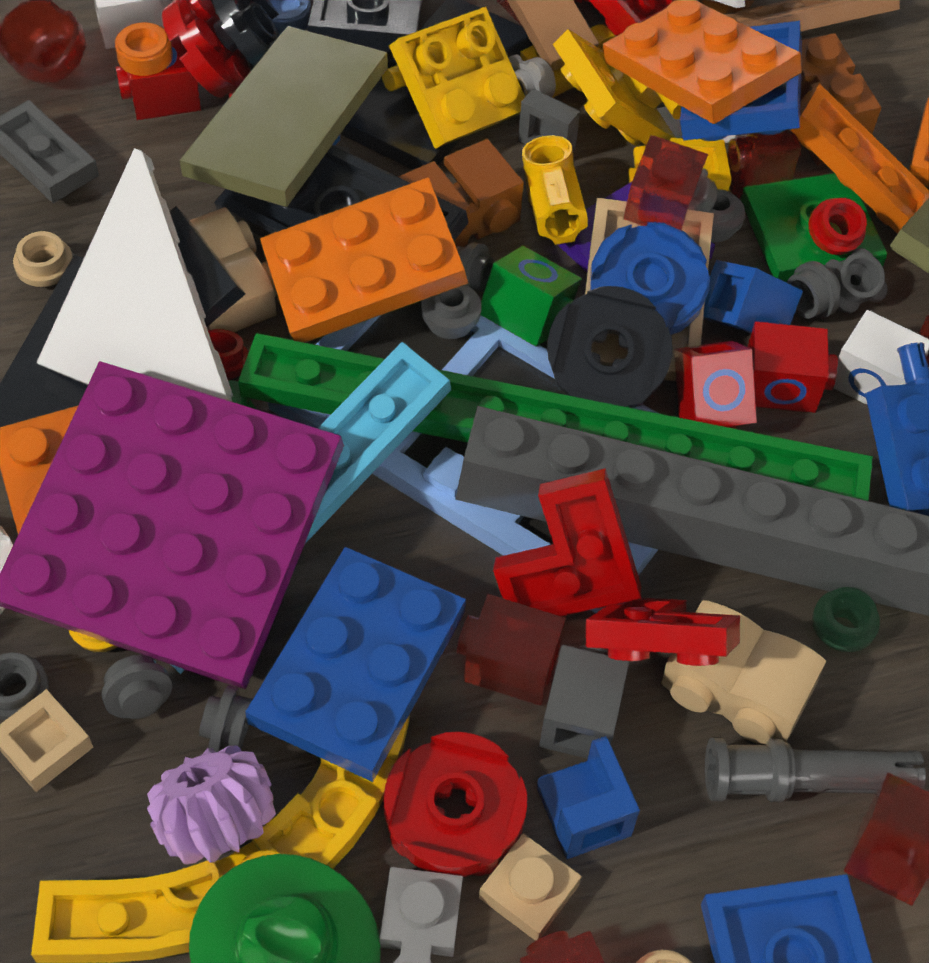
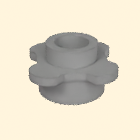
(534, 75)

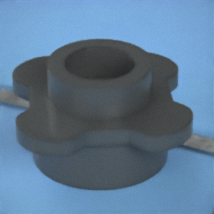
(870, 277)

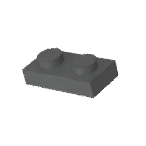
(44, 152)

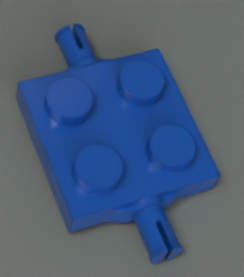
(902, 432)

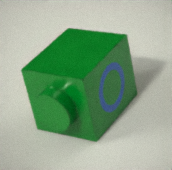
(527, 294)

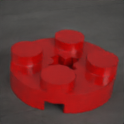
(206, 56)
(473, 841)

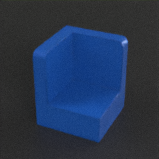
(748, 295)
(589, 802)

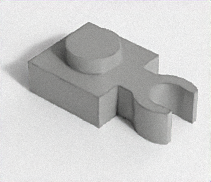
(420, 914)

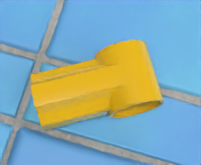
(554, 188)

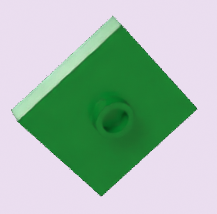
(781, 218)

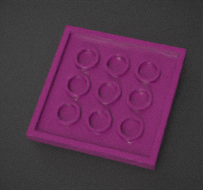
(170, 523)

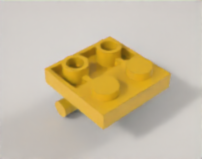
(456, 76)
(613, 95)

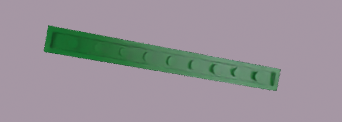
(325, 377)

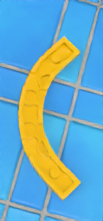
(155, 913)

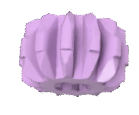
(211, 804)

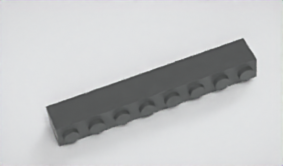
(707, 509)

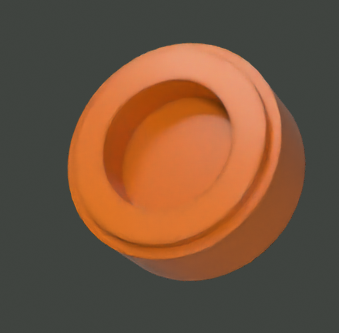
(143, 49)

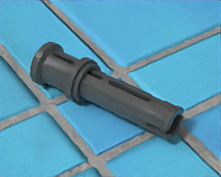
(780, 770)

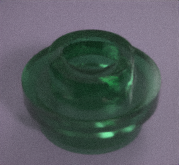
(852, 605)

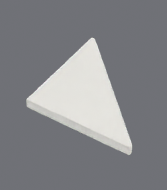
(136, 298)

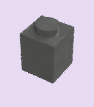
(583, 700)

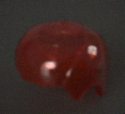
(42, 41)

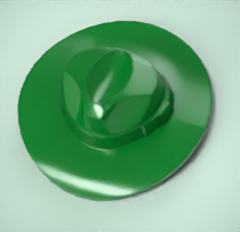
(283, 913)

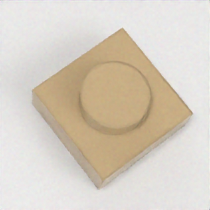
(42, 740)
(530, 887)

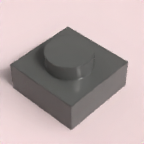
(547, 117)

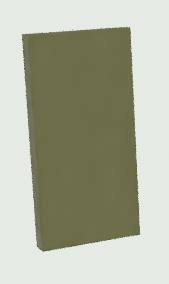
(284, 116)

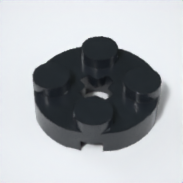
(246, 27)
(639, 330)

